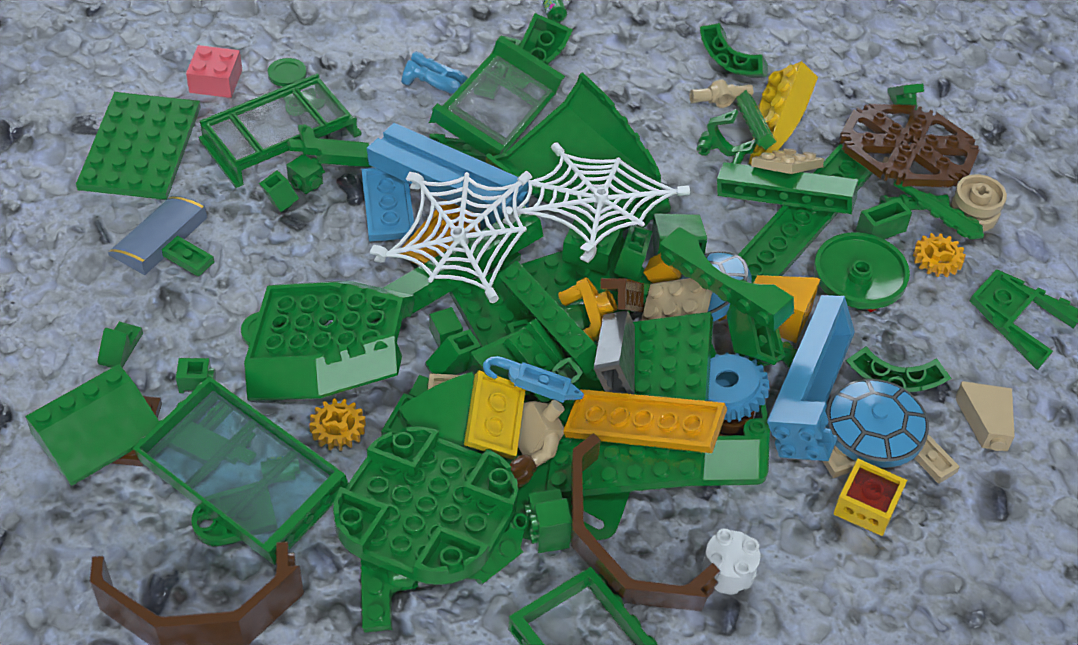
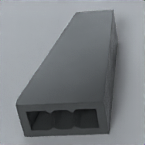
(616, 353)

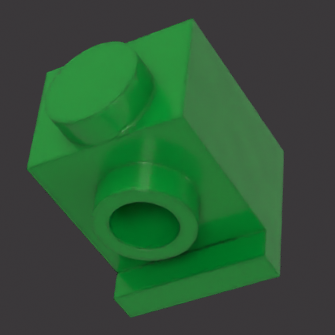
(193, 372)

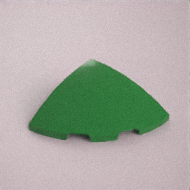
(443, 409)

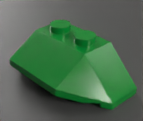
(753, 339)

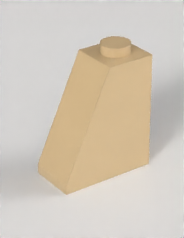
(988, 413)

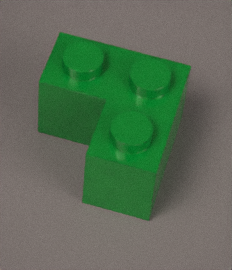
(549, 520)

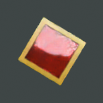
(869, 497)

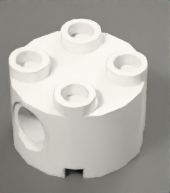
(735, 557)

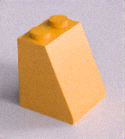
(804, 293)

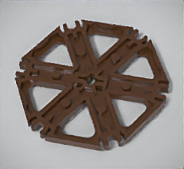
(895, 140)

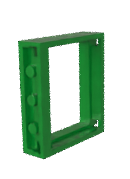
(520, 620)

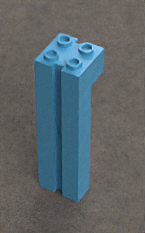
(409, 151)
(800, 408)

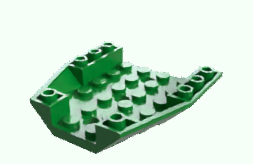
(319, 359)

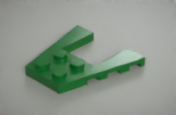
(1003, 301)

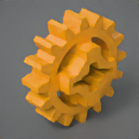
(939, 255)
(335, 424)

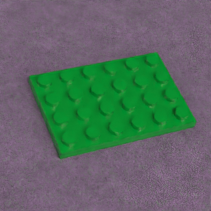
(139, 146)

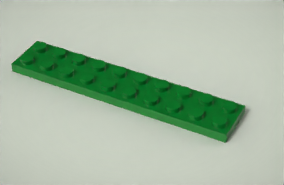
(795, 228)

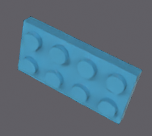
(386, 205)

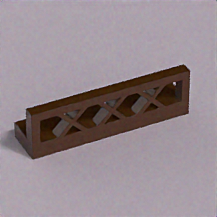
(629, 293)

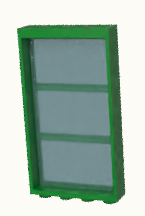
(241, 468)

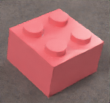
(214, 71)

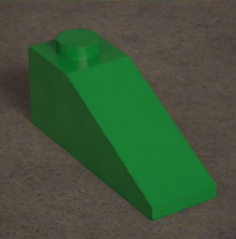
(633, 252)

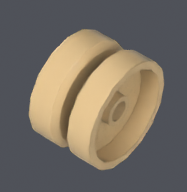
(980, 198)

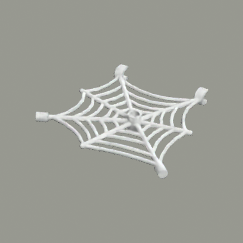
(599, 197)
(458, 233)

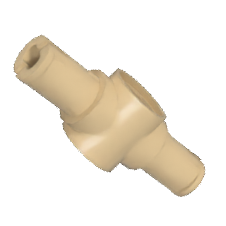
(719, 93)

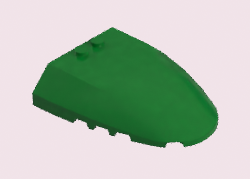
(585, 128)

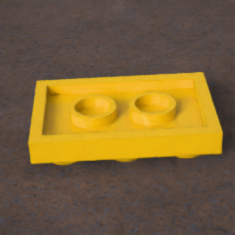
(495, 415)

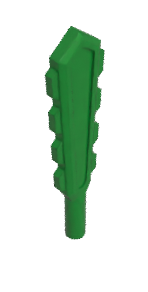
(951, 217)

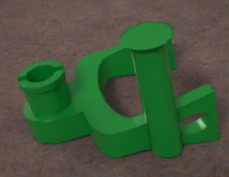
(714, 139)

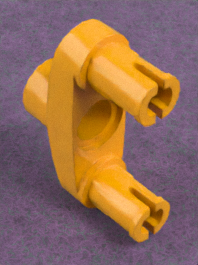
(595, 304)

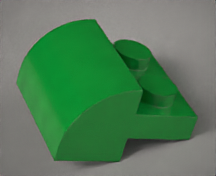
(535, 346)

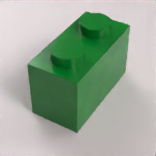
(885, 219)

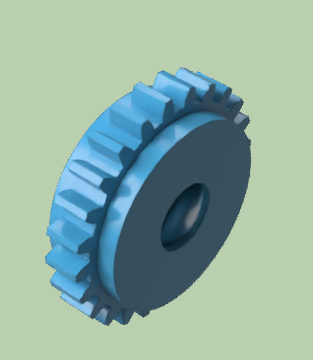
(737, 384)

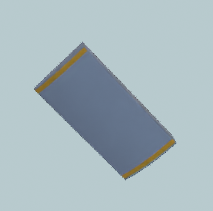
(143, 245)

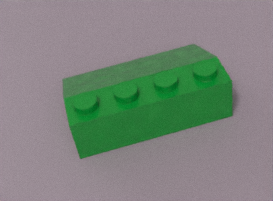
(92, 424)

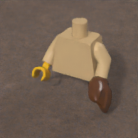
(537, 439)

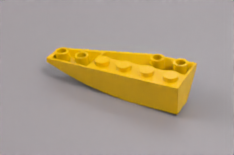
(785, 102)

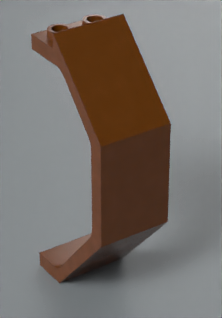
(632, 591)
(216, 628)

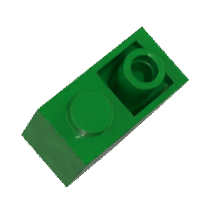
(453, 354)

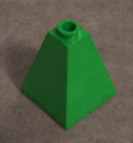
(493, 349)

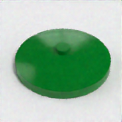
(862, 269)

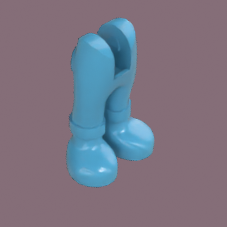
(433, 73)

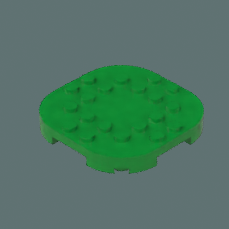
(426, 506)

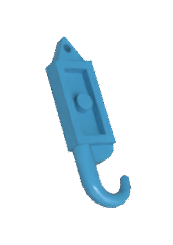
(535, 379)

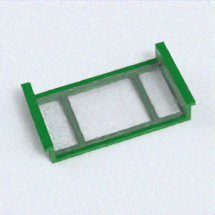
(499, 99)
(264, 124)

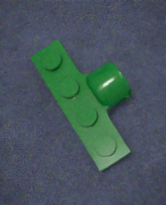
(377, 590)

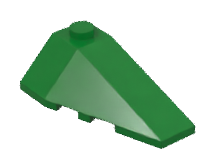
(545, 38)

